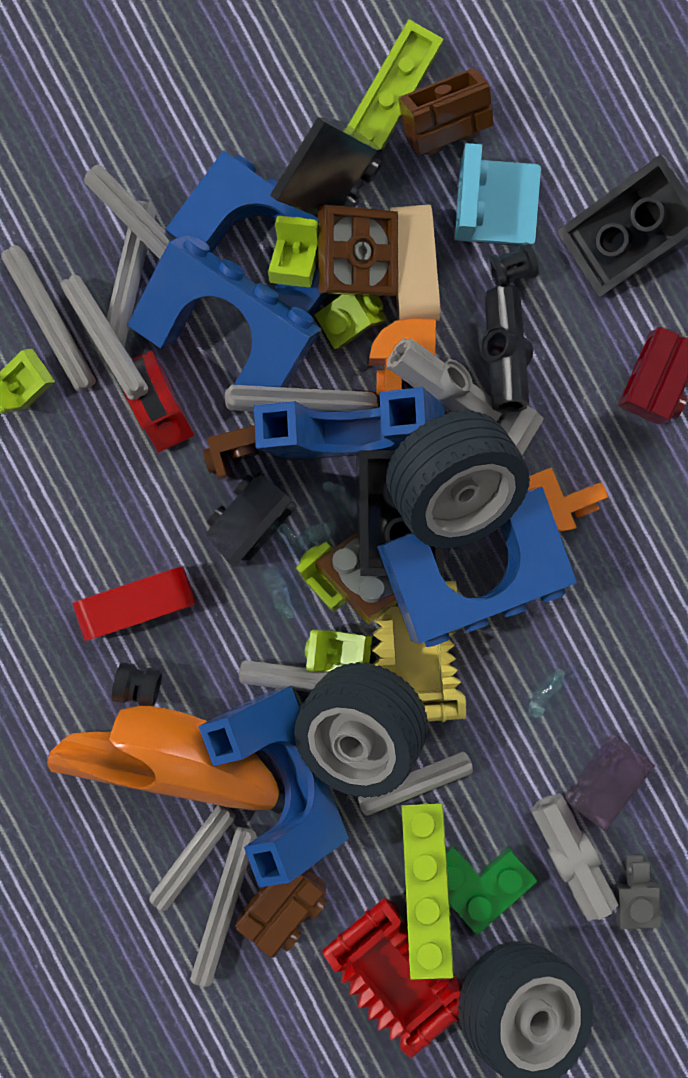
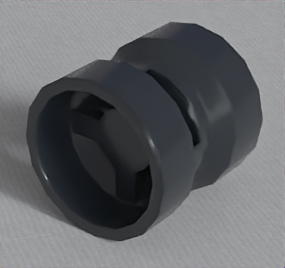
(136, 685)

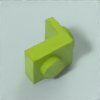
(294, 252)
(350, 317)
(23, 381)
(316, 580)
(334, 648)

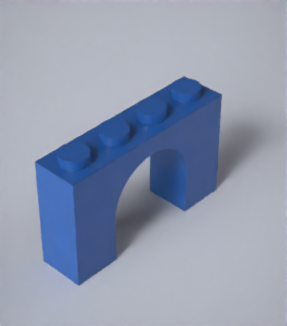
(229, 195)
(190, 272)
(305, 433)
(534, 570)
(310, 817)

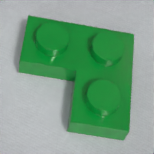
(486, 894)

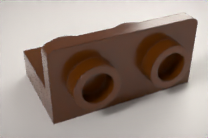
(237, 443)

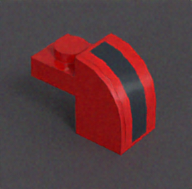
(158, 409)

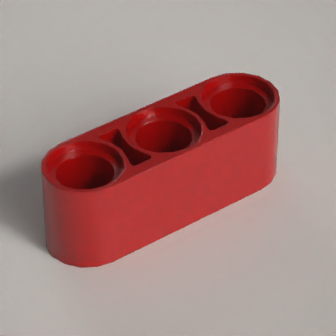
(134, 603)

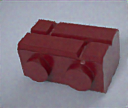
(658, 378)

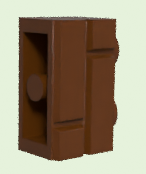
(446, 111)
(278, 911)

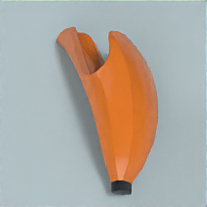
(166, 755)

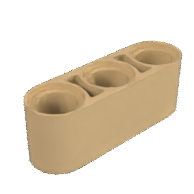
(417, 264)

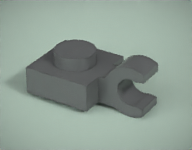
(638, 898)

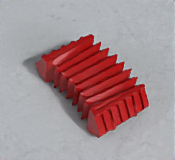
(377, 966)

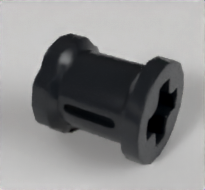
(527, 265)

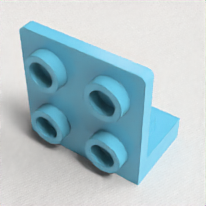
(496, 200)

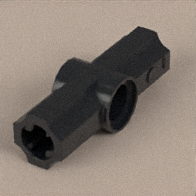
(506, 349)

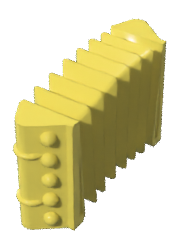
(421, 666)

